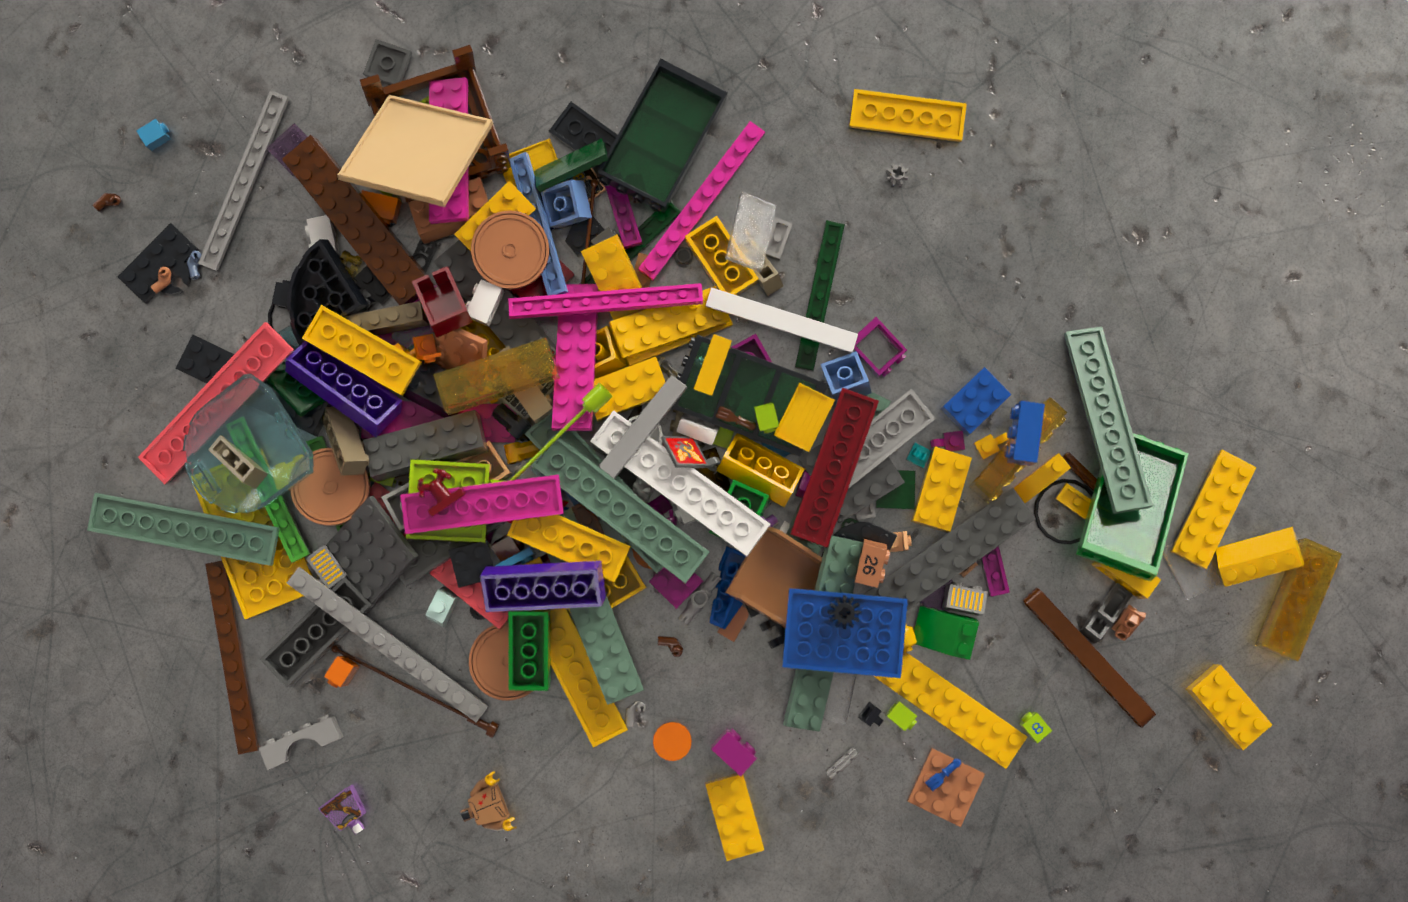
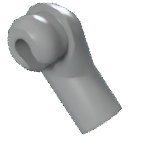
(632, 711)

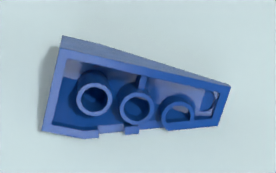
(724, 605)

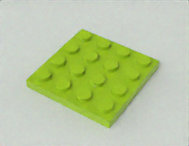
(461, 475)

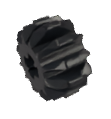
(849, 616)

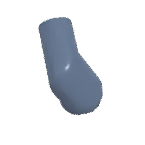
(193, 265)

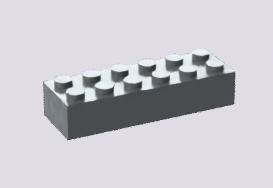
(437, 440)
(311, 637)

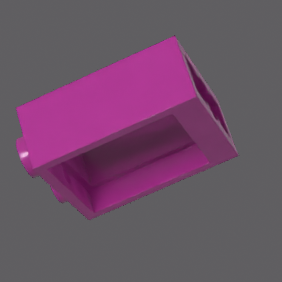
(871, 326)

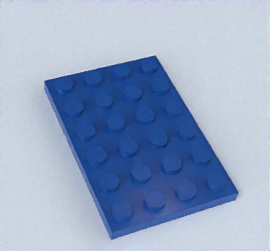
(866, 649)

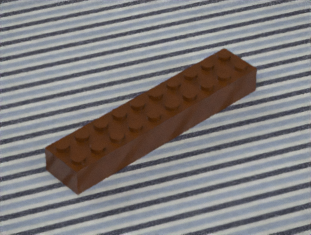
(355, 219)

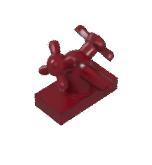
(439, 491)

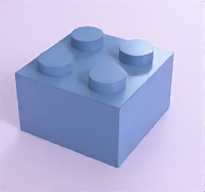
(566, 204)
(845, 373)

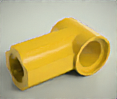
(518, 451)

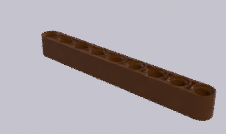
(1089, 657)

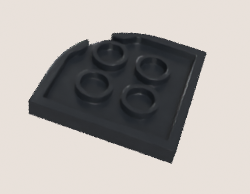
(865, 530)

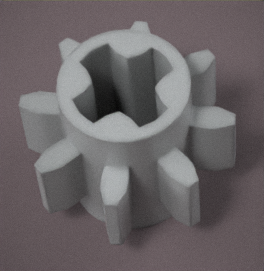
(902, 176)

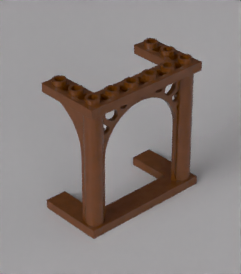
(464, 66)

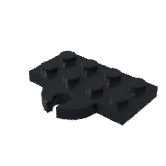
(167, 250)

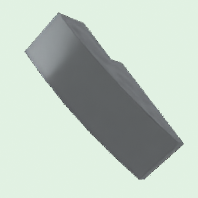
(1106, 613)

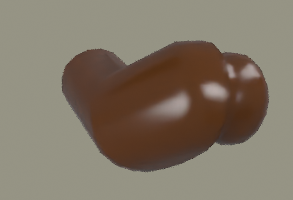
(107, 199)
(672, 643)

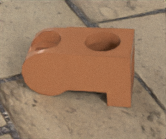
(735, 625)

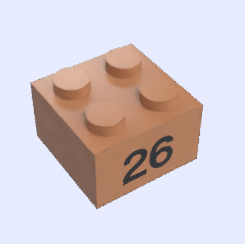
(871, 562)

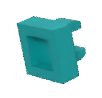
(918, 455)

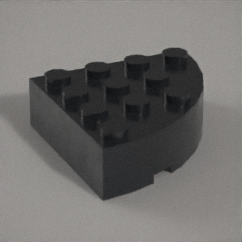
(318, 282)

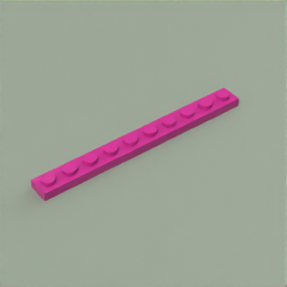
(701, 201)
(605, 301)

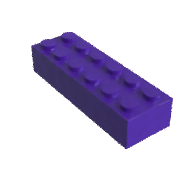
(344, 388)
(543, 586)

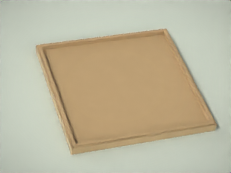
(415, 150)

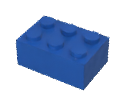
(975, 401)
(1025, 433)

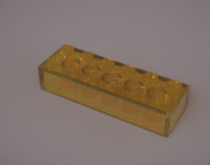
(496, 376)
(999, 472)
(1298, 601)

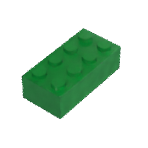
(529, 650)

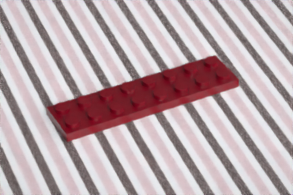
(834, 467)

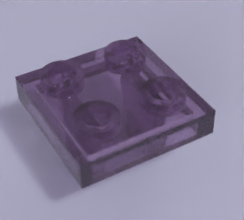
(285, 143)

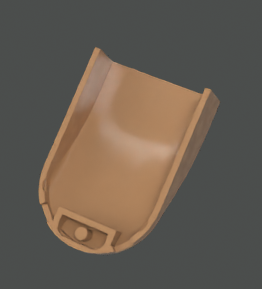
(771, 570)

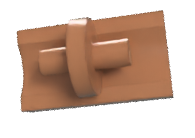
(1127, 622)

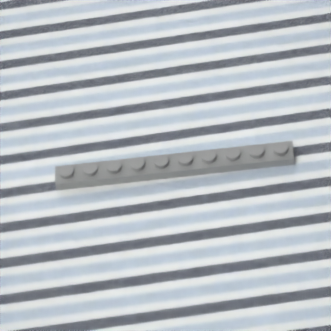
(243, 181)

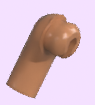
(164, 279)

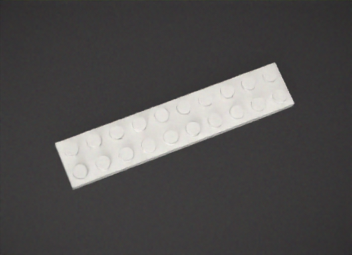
(686, 488)

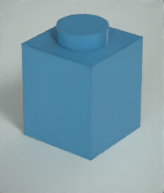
(154, 134)

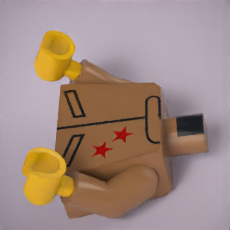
(488, 806)

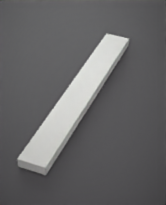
(781, 320)

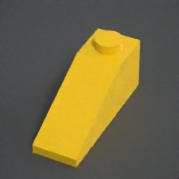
(1042, 477)

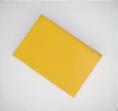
(540, 155)
(804, 417)

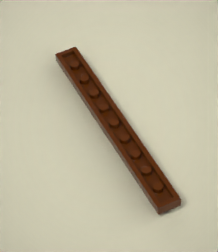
(232, 658)

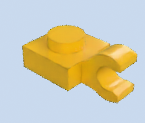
(988, 445)

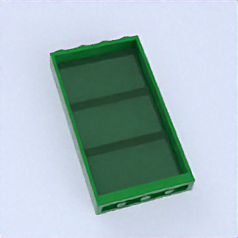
(1135, 538)

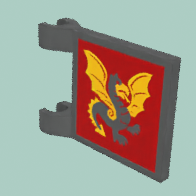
(686, 453)

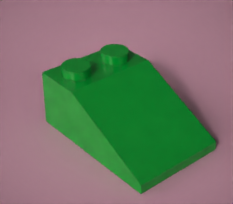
(750, 497)
(946, 632)

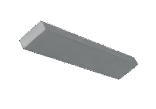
(643, 426)

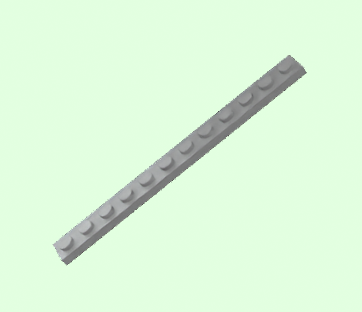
(387, 644)

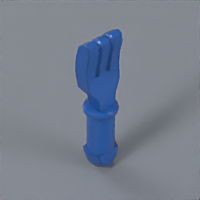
(938, 778)

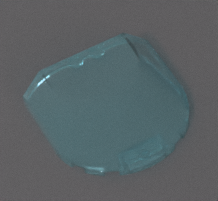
(262, 429)

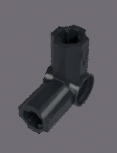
(513, 423)

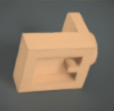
(901, 542)

